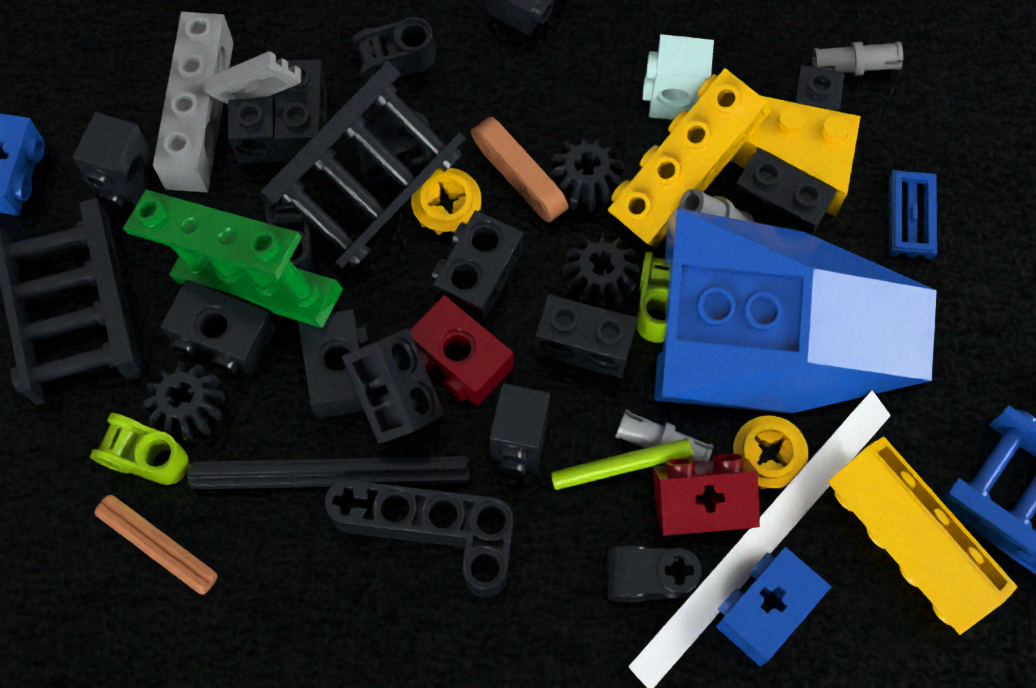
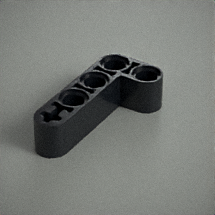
(418, 525)

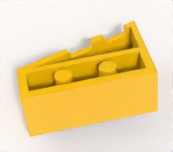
(809, 140)

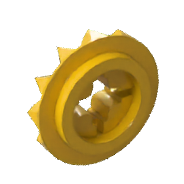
(457, 186)
(769, 431)

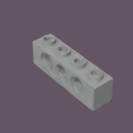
(189, 114)

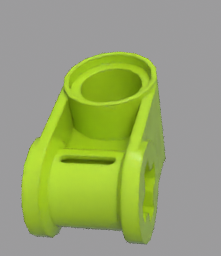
(652, 297)
(133, 448)

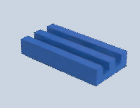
(911, 247)

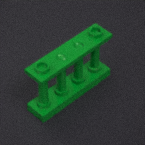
(235, 257)

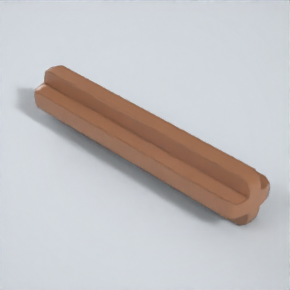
(156, 544)

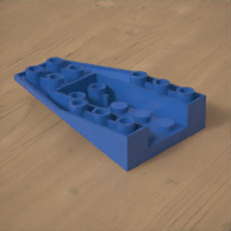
(784, 319)

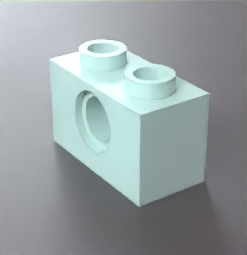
(676, 74)

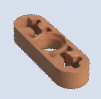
(519, 169)

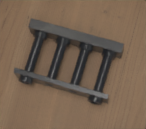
(321, 157)
(109, 311)

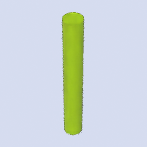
(621, 463)

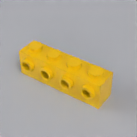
(690, 156)
(922, 536)

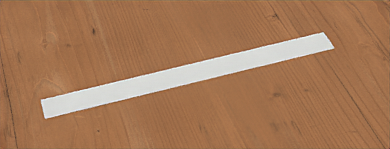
(775, 524)

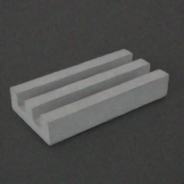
(253, 79)

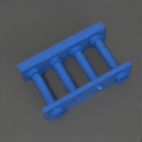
(971, 501)

